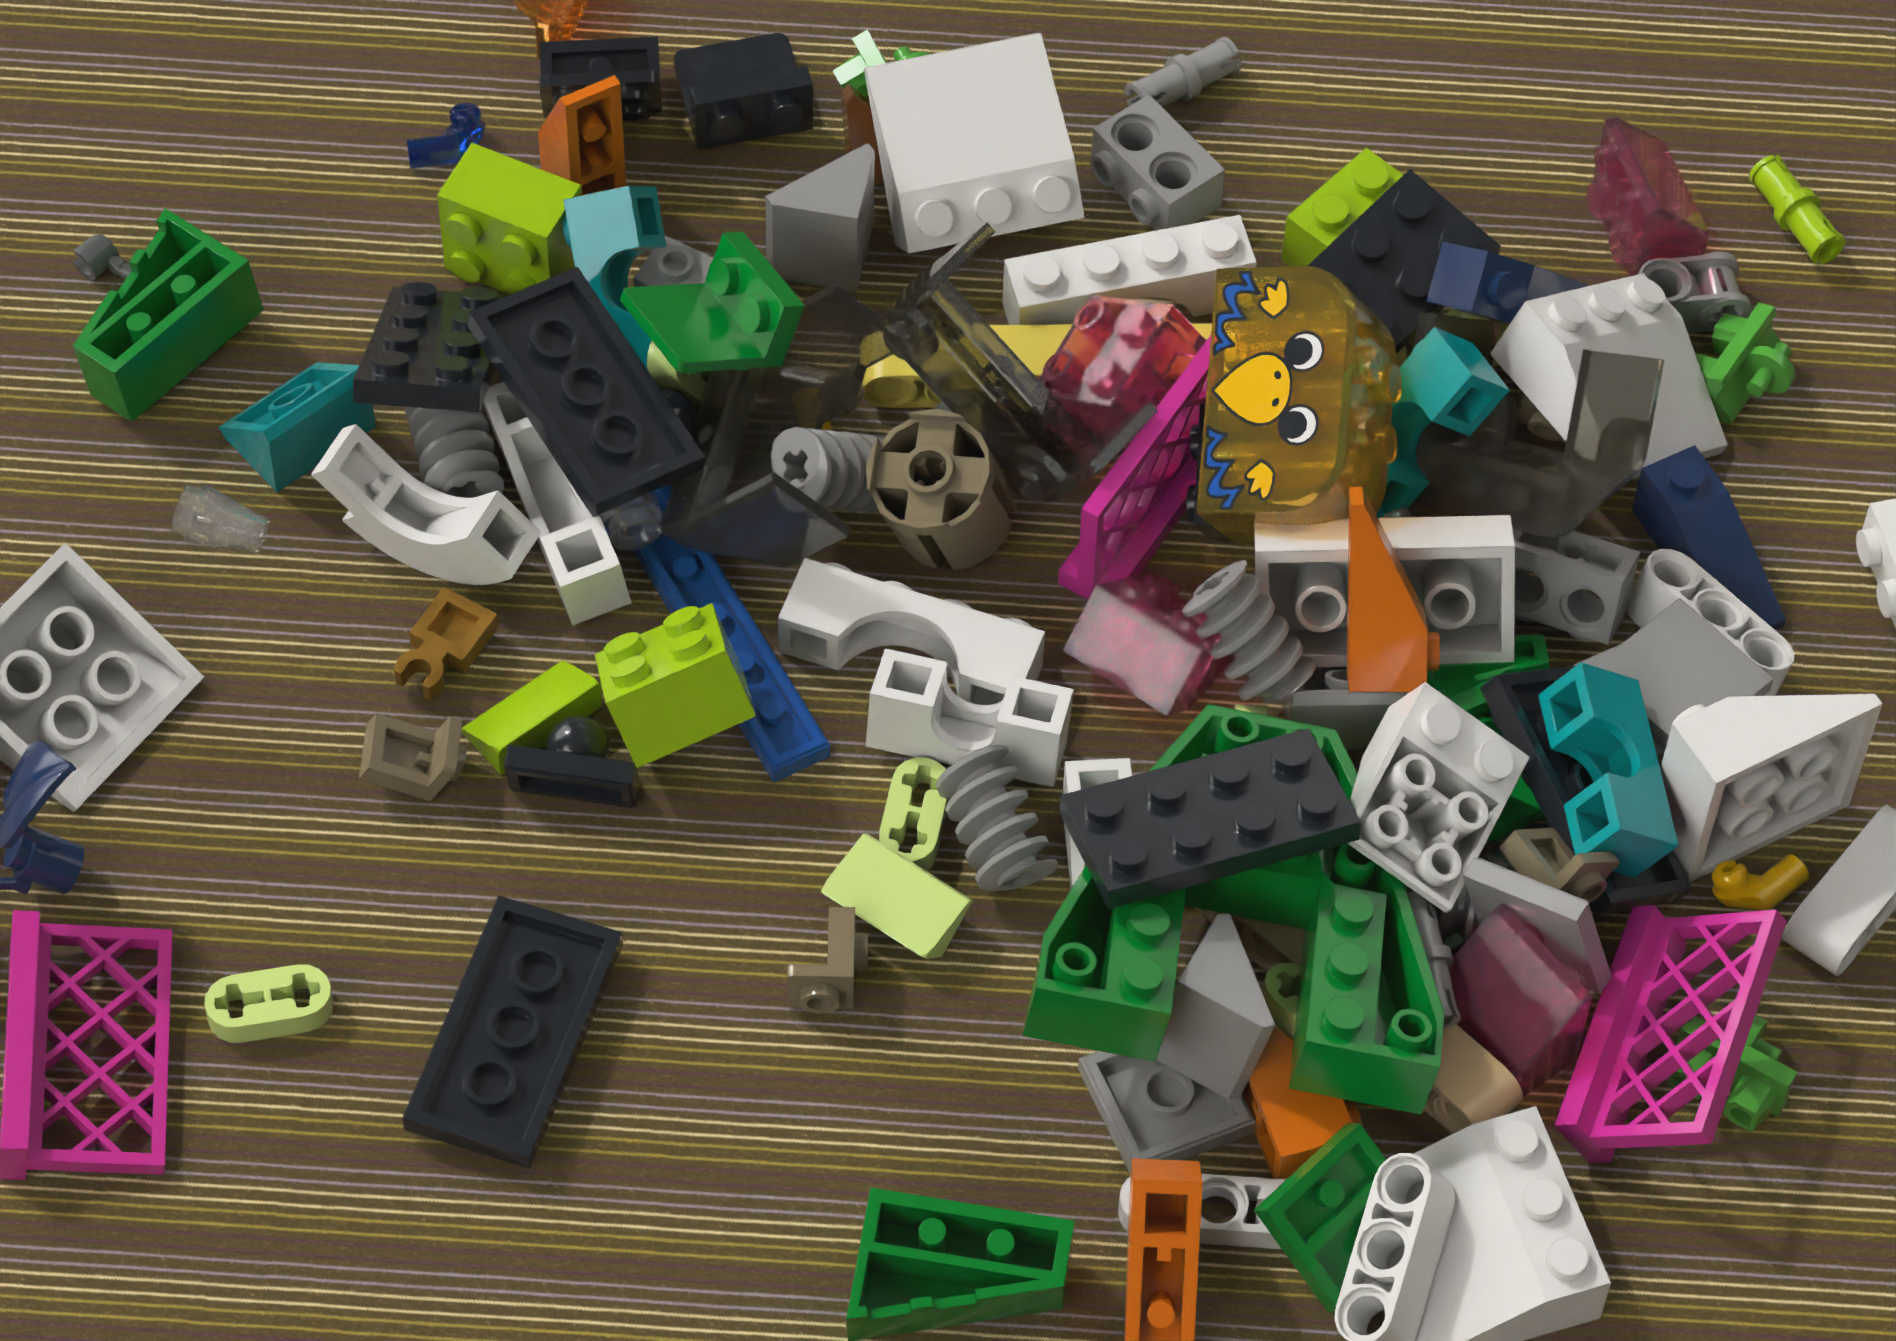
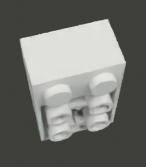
(1432, 792)

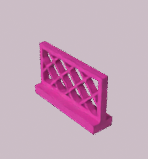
(1142, 491)
(1632, 1024)
(27, 1043)

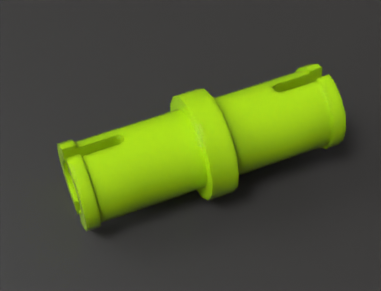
(1797, 209)

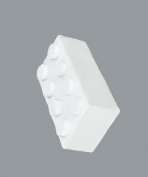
(1454, 563)

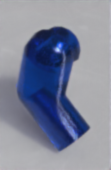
(452, 143)

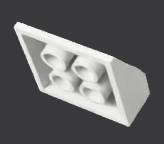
(972, 143)
(1618, 316)
(82, 673)
(1760, 770)
(1516, 1239)

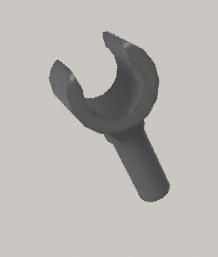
(97, 256)

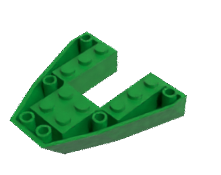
(1365, 985)

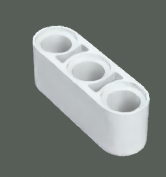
(1674, 575)
(1849, 899)
(1383, 1228)

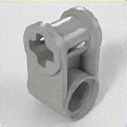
(1698, 289)

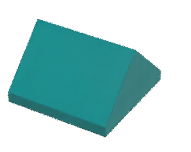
(298, 422)

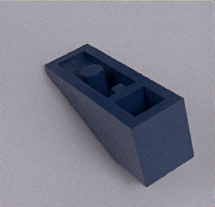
(1490, 283)
(1693, 513)

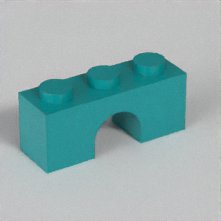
(606, 237)
(1441, 384)
(1606, 728)

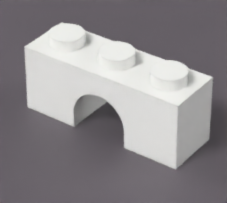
(922, 717)

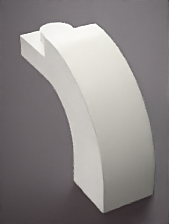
(431, 531)

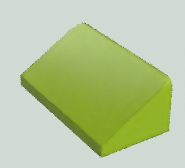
(533, 712)

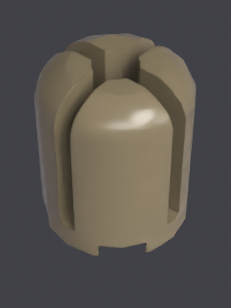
(940, 490)

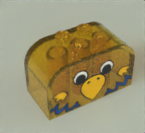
(1294, 401)

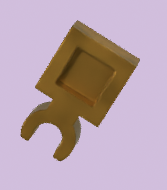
(444, 636)

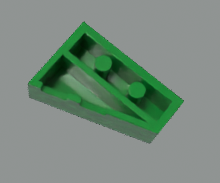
(166, 317)
(953, 1264)

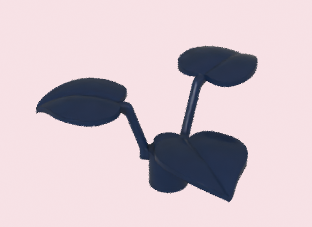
(30, 852)

